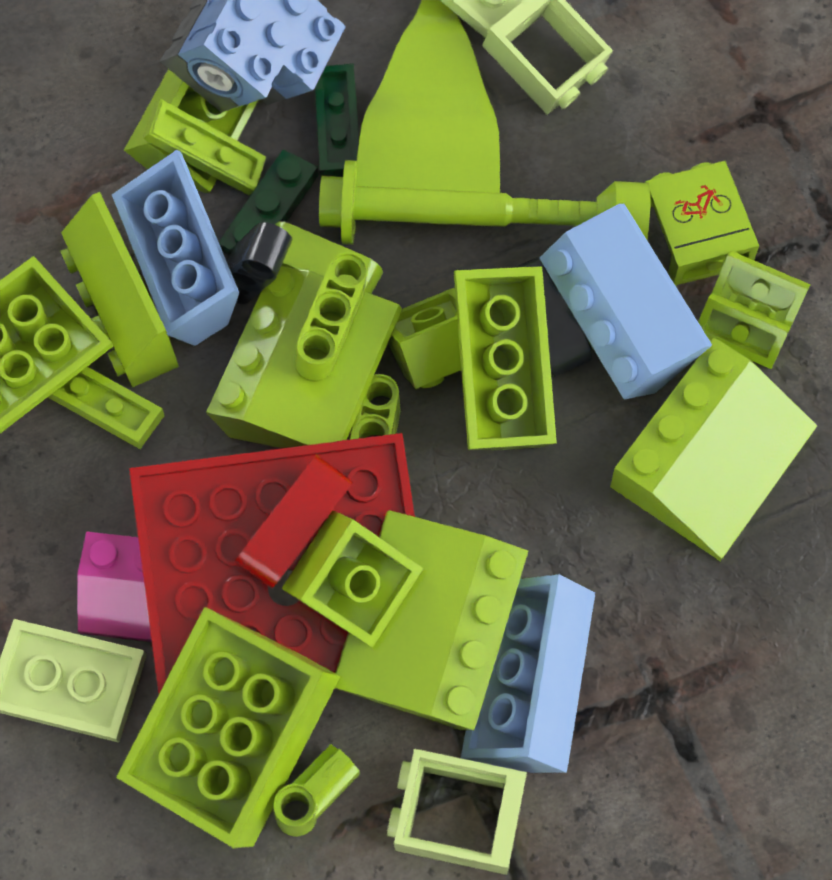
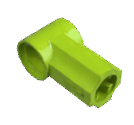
(317, 788)

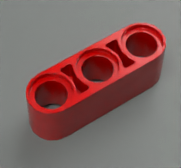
(294, 521)

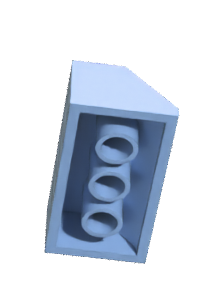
(177, 250)
(625, 302)
(535, 679)

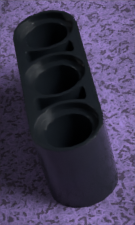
(258, 259)
(565, 338)

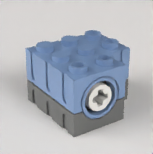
(252, 49)

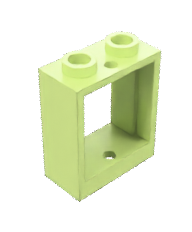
(570, 28)
(411, 780)

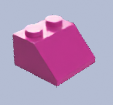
(112, 588)

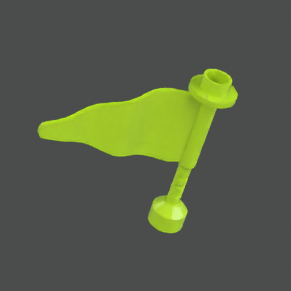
(436, 149)

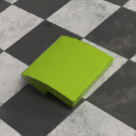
(752, 308)

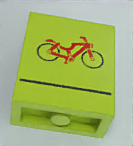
(701, 220)

